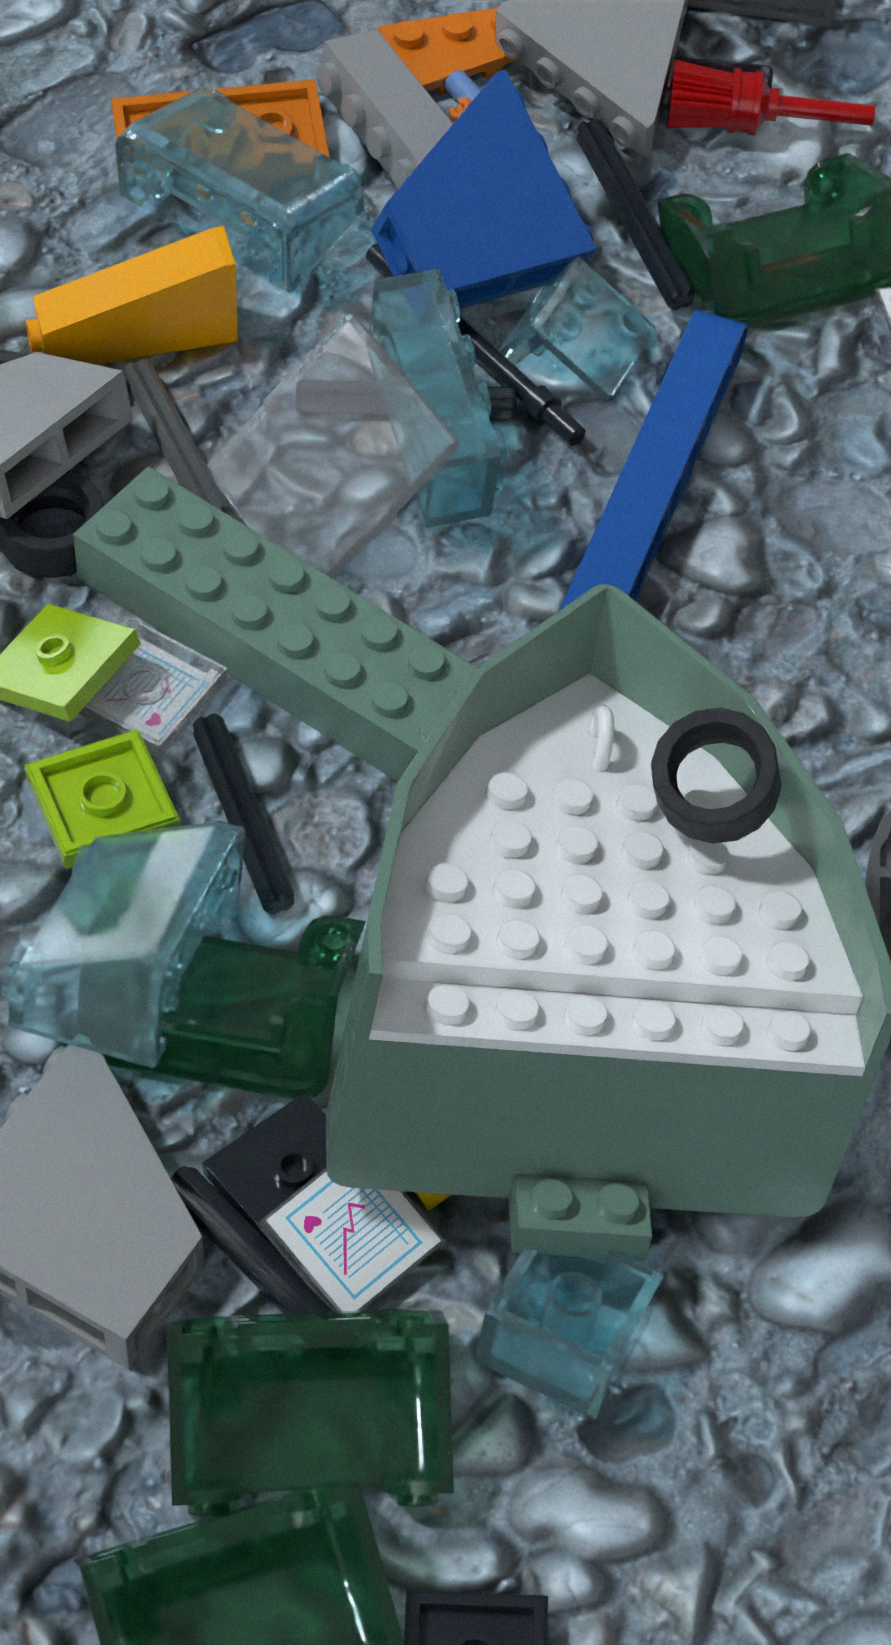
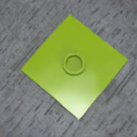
(63, 661)
(100, 793)

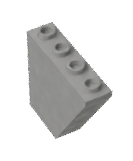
(600, 56)
(53, 419)
(90, 1212)

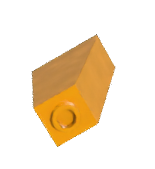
(143, 306)

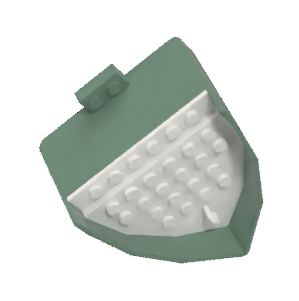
(581, 991)

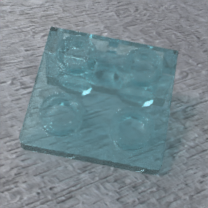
(583, 326)

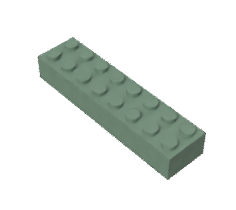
(270, 620)

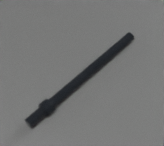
(537, 401)

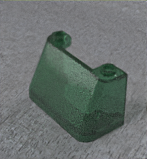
(791, 258)
(261, 1012)
(309, 1404)
(258, 1575)

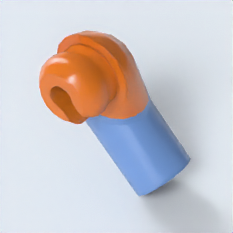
(463, 90)

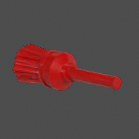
(744, 101)

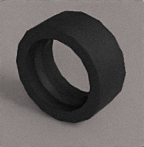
(55, 555)
(708, 728)

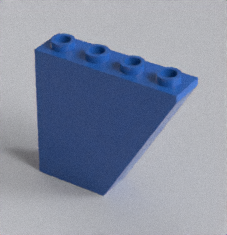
(485, 205)

